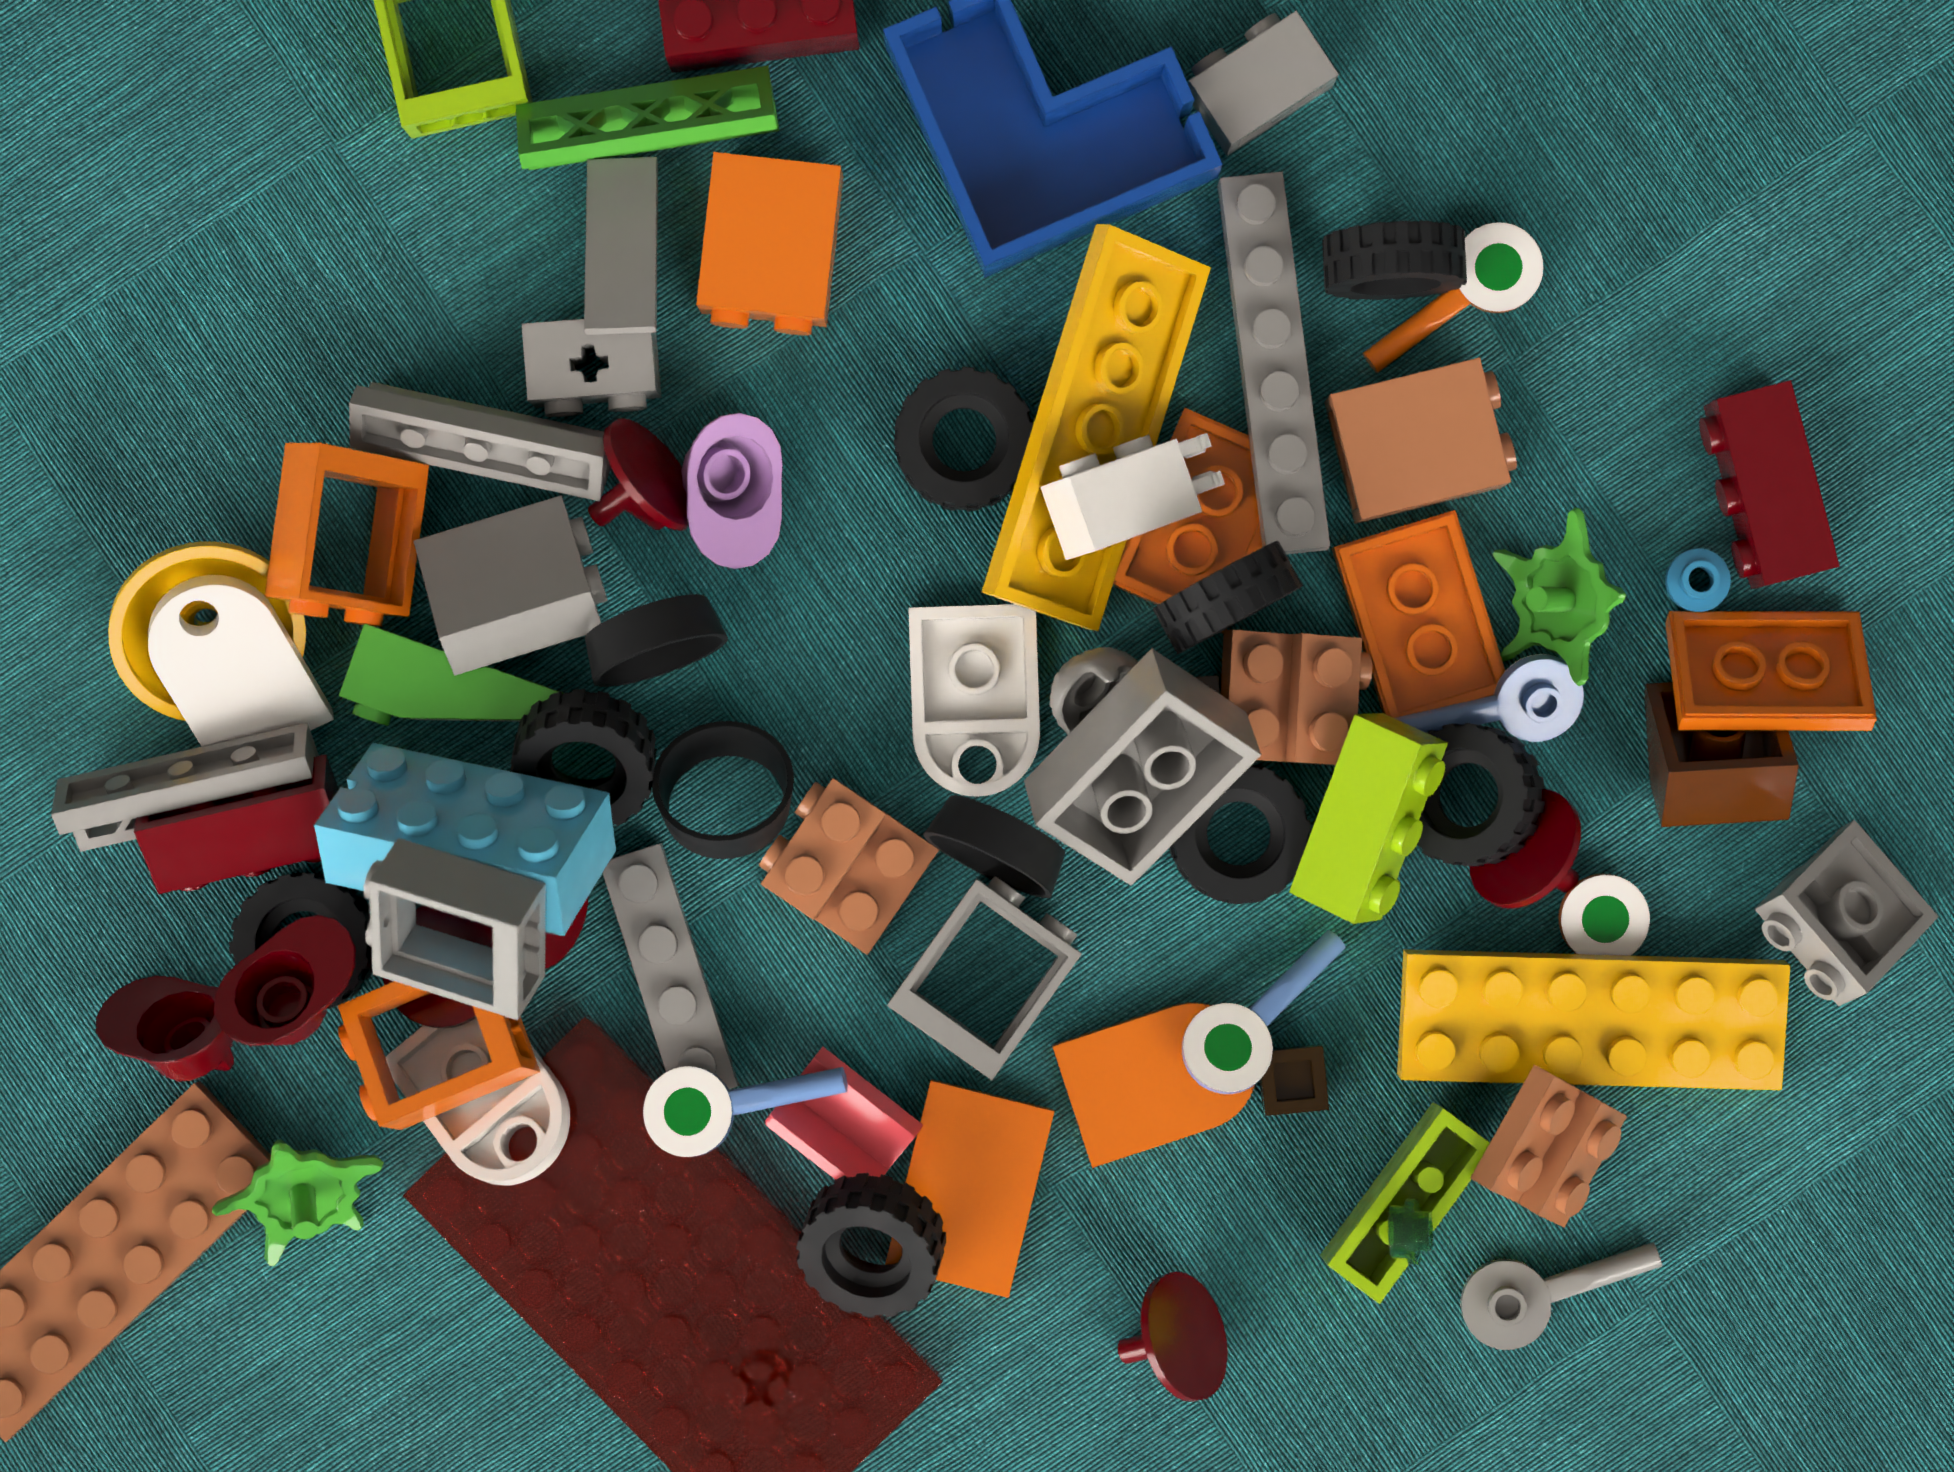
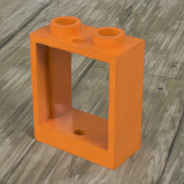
(394, 528)
(504, 1038)

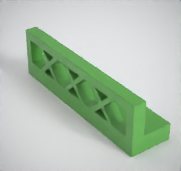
(646, 118)

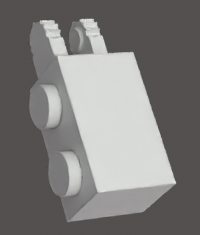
(1126, 496)

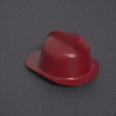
(286, 983)
(166, 1025)

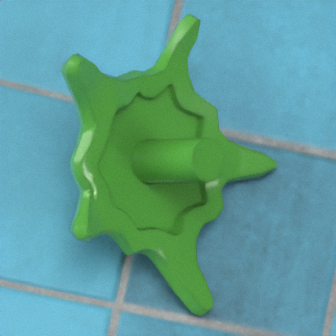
(1561, 598)
(301, 1195)

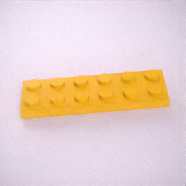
(1102, 391)
(1593, 1019)

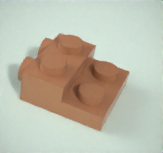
(1295, 691)
(846, 864)
(1549, 1147)

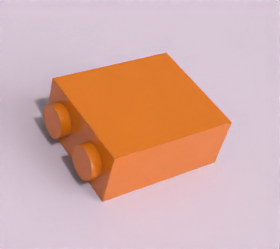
(769, 242)

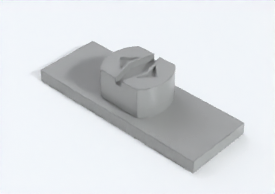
(621, 246)

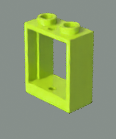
(460, 105)

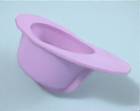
(734, 490)

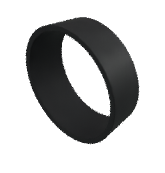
(653, 640)
(713, 741)
(997, 845)

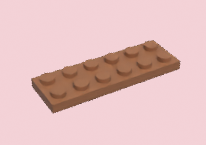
(118, 1249)

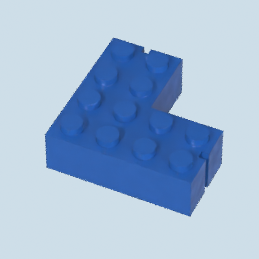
(1037, 165)

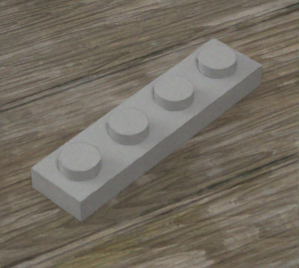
(667, 963)

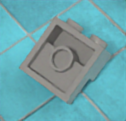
(1845, 915)

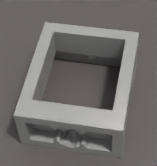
(481, 976)
(950, 1031)

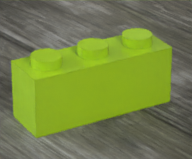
(1369, 818)
(1427, 1166)

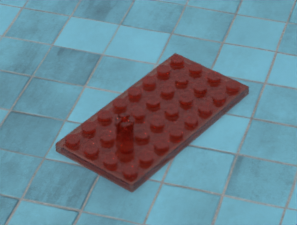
(675, 1288)

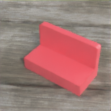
(846, 1130)

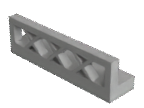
(478, 440)
(176, 782)

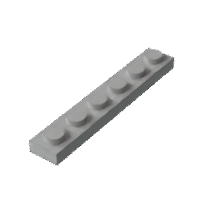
(1273, 362)

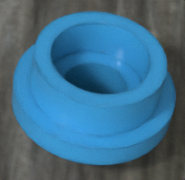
(1678, 580)

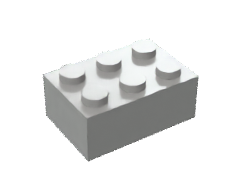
(1141, 767)

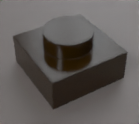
(1295, 1081)

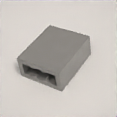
(510, 584)

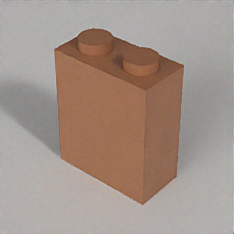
(1420, 440)

